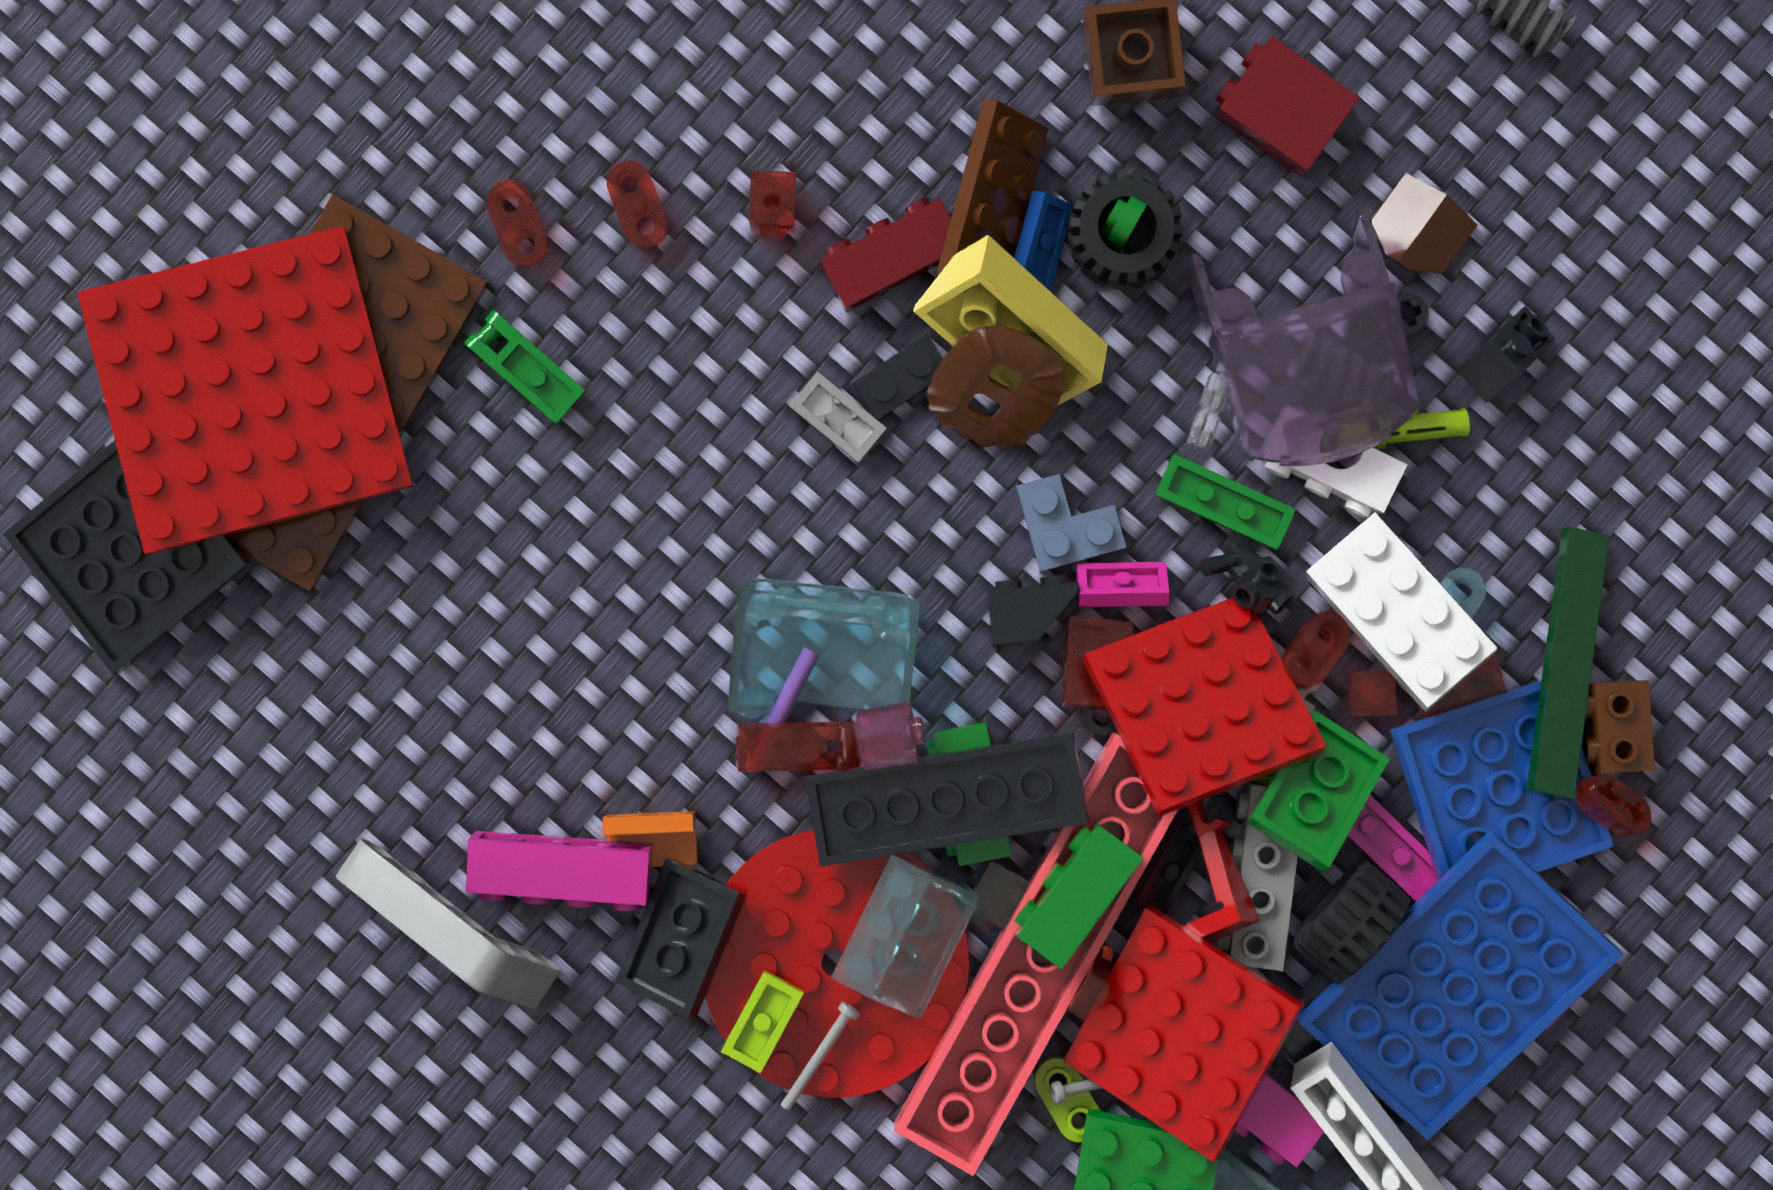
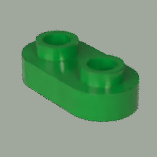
(1122, 222)

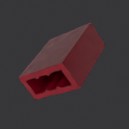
(1284, 105)

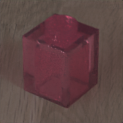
(888, 735)

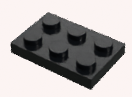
(681, 938)

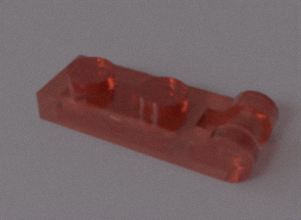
(795, 746)

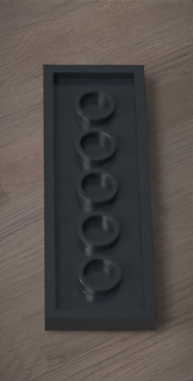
(947, 799)

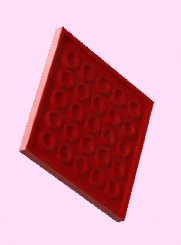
(244, 390)

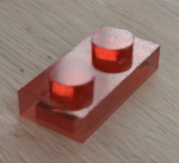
(1094, 987)

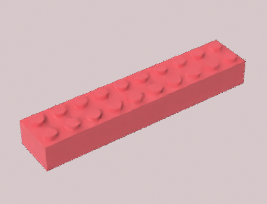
(1020, 992)

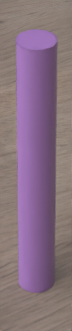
(793, 686)

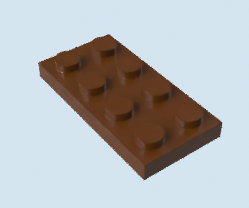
(996, 180)

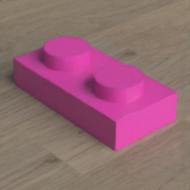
(1122, 584)

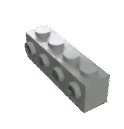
(1269, 879)

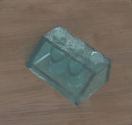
(905, 936)

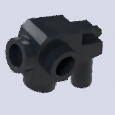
(1260, 581)

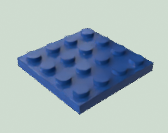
(1472, 778)

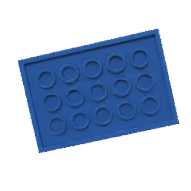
(1461, 985)

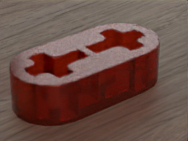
(1611, 813)

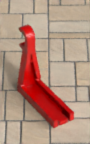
(1225, 880)

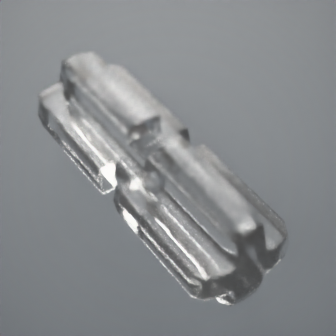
(1207, 419)

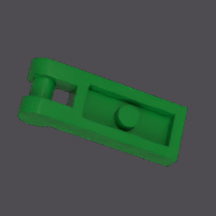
(527, 368)

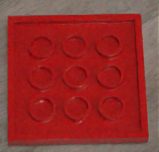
(1203, 704)
(1183, 1033)

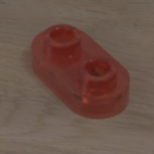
(637, 206)
(517, 225)
(1313, 653)

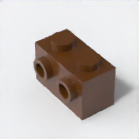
(1619, 727)

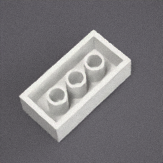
(1400, 612)

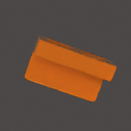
(670, 832)

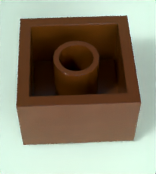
(1133, 51)

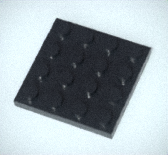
(94, 566)

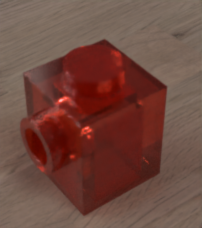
(773, 203)

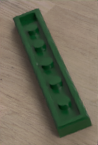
(1567, 663)

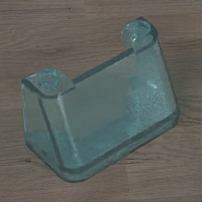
(861, 638)

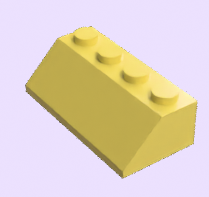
(991, 288)

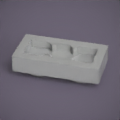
(838, 417)

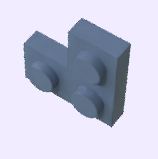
(1057, 535)

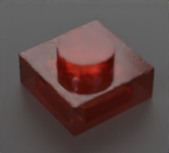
(1372, 693)

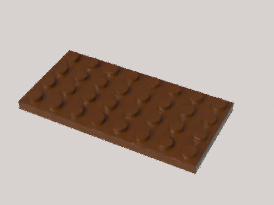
(416, 316)

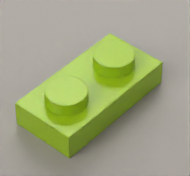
(762, 1021)

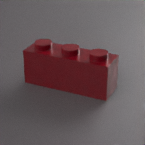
(887, 254)

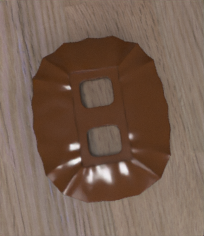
(967, 373)

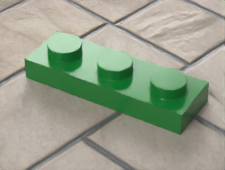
(1224, 502)

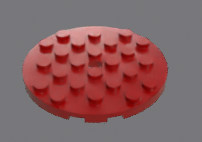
(786, 927)

